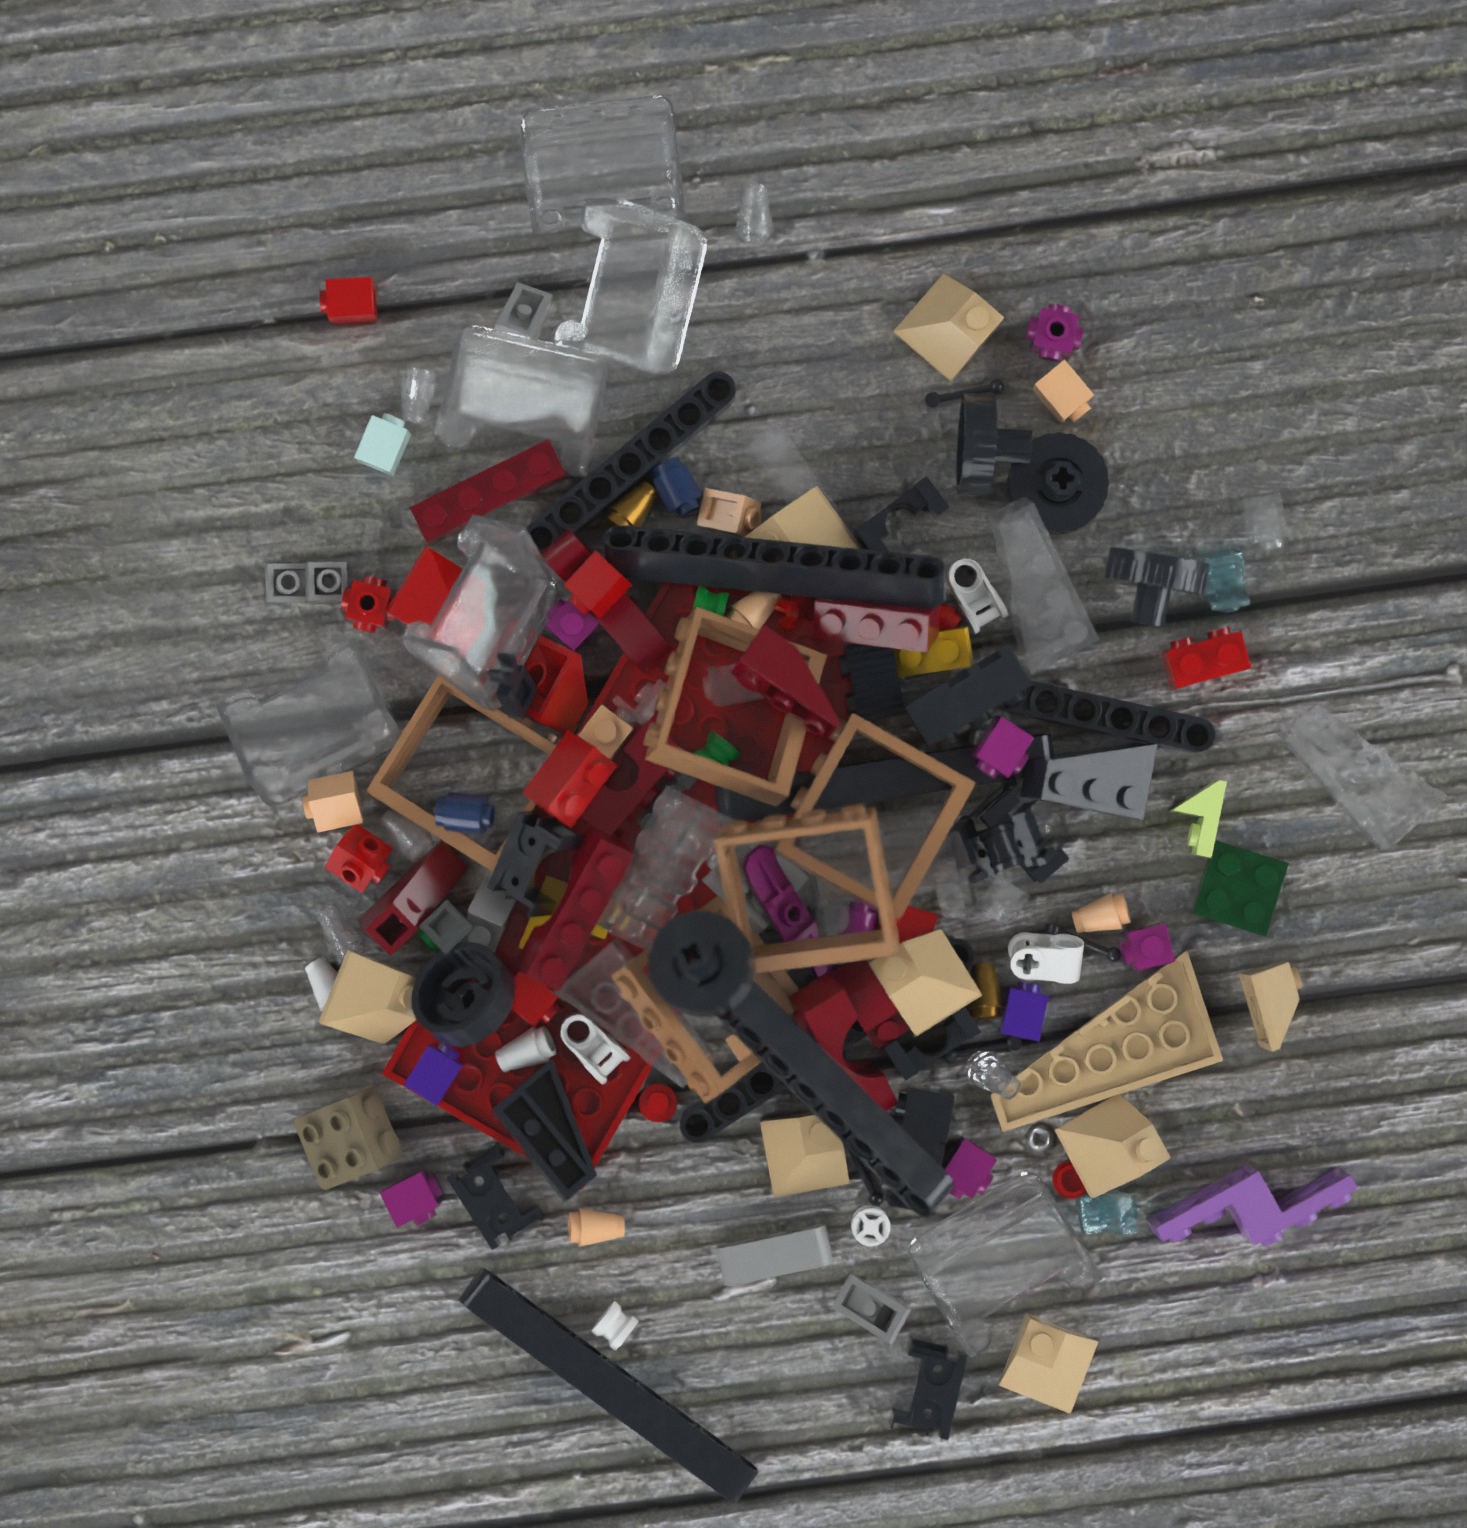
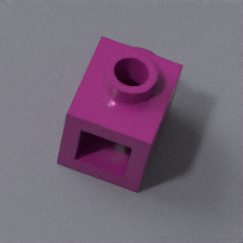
(571, 624)
(1002, 749)
(1147, 947)
(969, 1169)
(413, 1198)

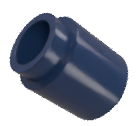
(676, 487)
(464, 813)

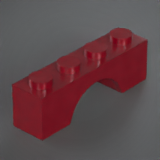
(488, 491)
(593, 880)
(826, 1017)

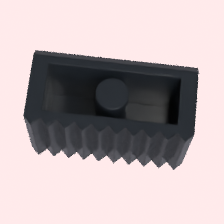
(872, 681)

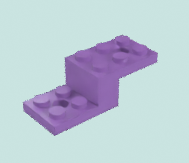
(1253, 1205)

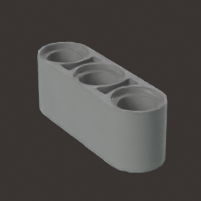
(774, 1254)

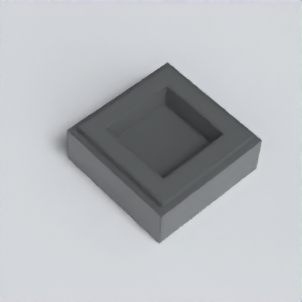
(446, 926)

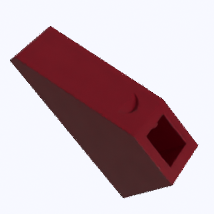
(782, 676)
(412, 898)

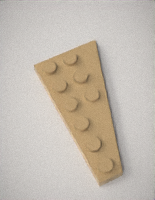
(1134, 1042)

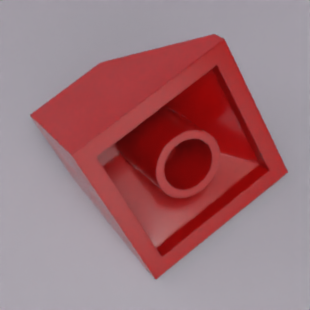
(424, 588)
(560, 685)

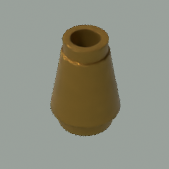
(633, 506)
(991, 1002)

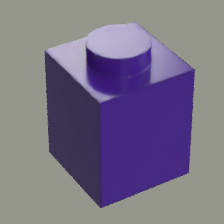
(1023, 1011)
(435, 1072)

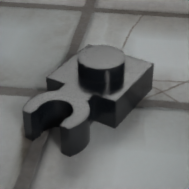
(515, 686)

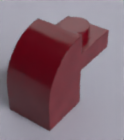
(870, 1002)

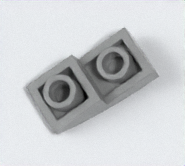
(305, 582)

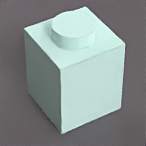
(383, 443)

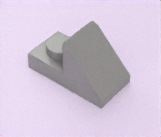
(524, 312)
(488, 916)
(871, 1308)

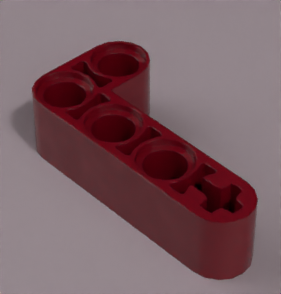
(624, 619)

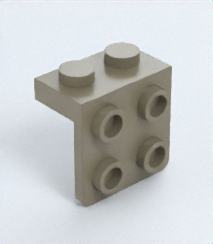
(348, 1138)

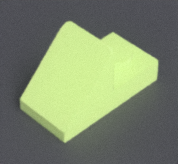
(1207, 806)

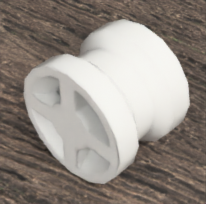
(873, 1231)
(614, 1326)

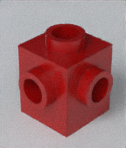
(368, 619)
(360, 858)

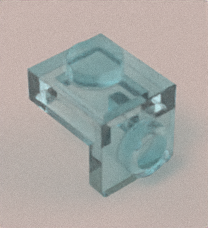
(1226, 580)
(1109, 1212)

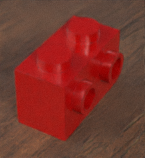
(1206, 660)
(569, 779)

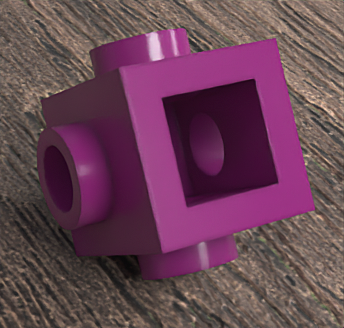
(1047, 345)

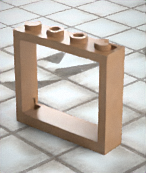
(792, 733)
(409, 741)
(932, 841)
(816, 950)
(675, 1039)

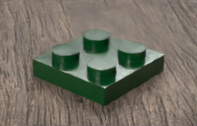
(1240, 888)

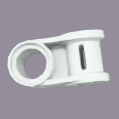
(976, 596)
(1049, 957)
(594, 1048)

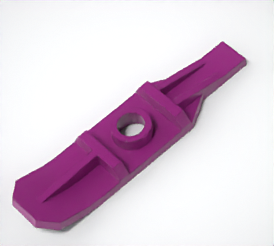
(777, 896)

